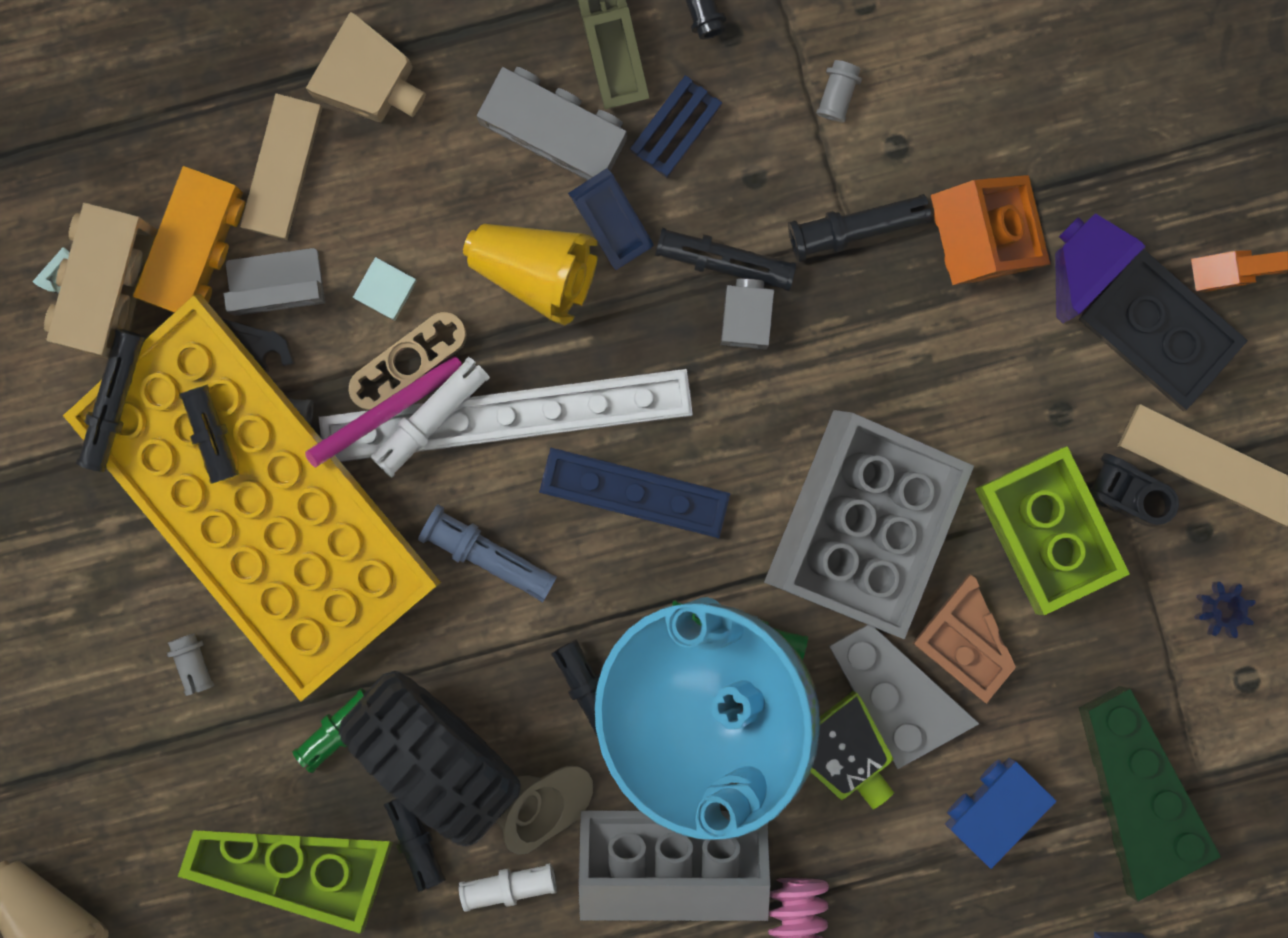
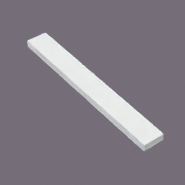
(537, 412)

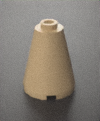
(39, 910)

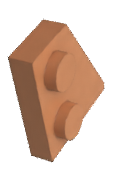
(968, 642)

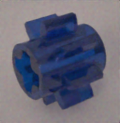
(1235, 603)

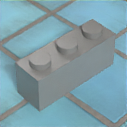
(552, 124)

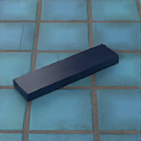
(634, 492)

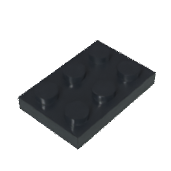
(1163, 330)

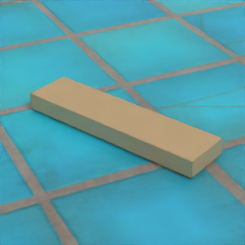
(1207, 464)

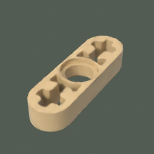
(429, 332)

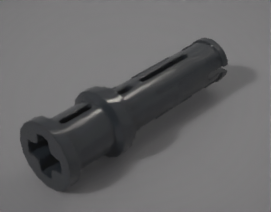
(838, 230)

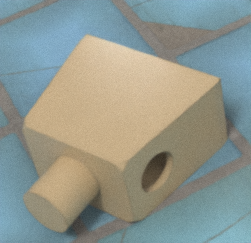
(365, 74)

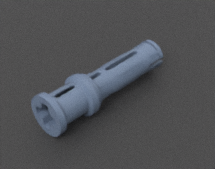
(467, 544)

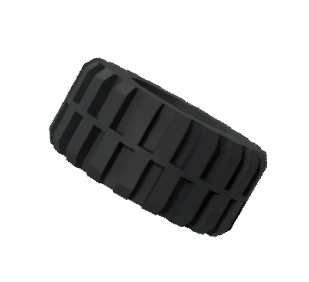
(429, 759)

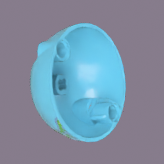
(676, 724)

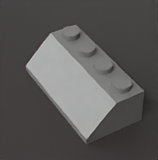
(653, 874)

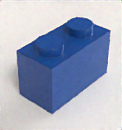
(998, 811)

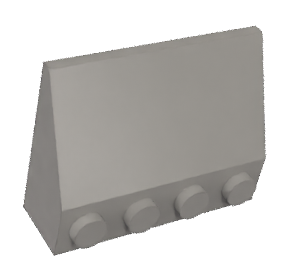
(869, 523)

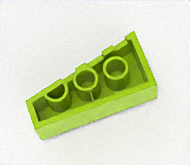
(303, 875)

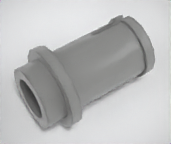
(839, 90)
(190, 664)

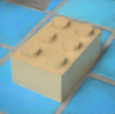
(99, 279)

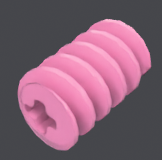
(799, 908)

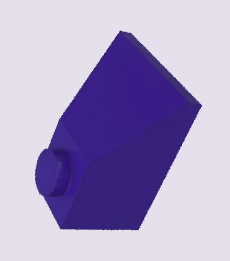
(1089, 261)

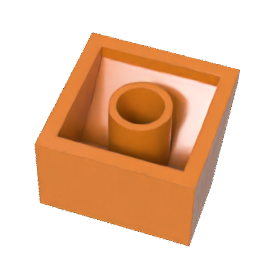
(989, 229)

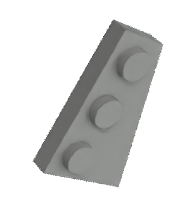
(901, 698)

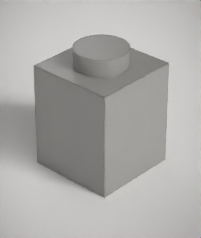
(747, 314)

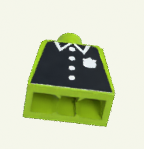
(852, 752)

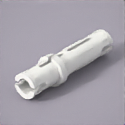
(429, 417)

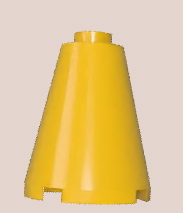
(535, 265)

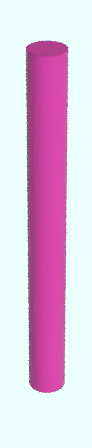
(382, 412)

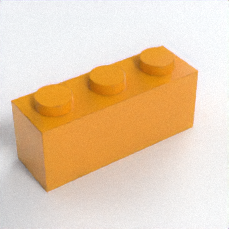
(190, 240)

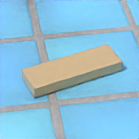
(281, 166)

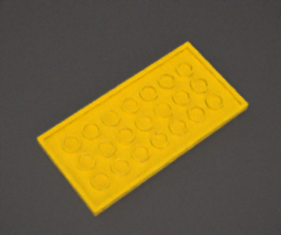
(284, 543)

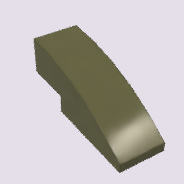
(613, 51)

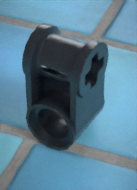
(1129, 490)

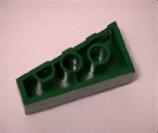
(1146, 804)

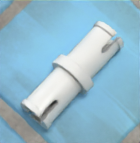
(507, 887)

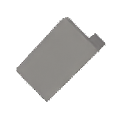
(274, 282)

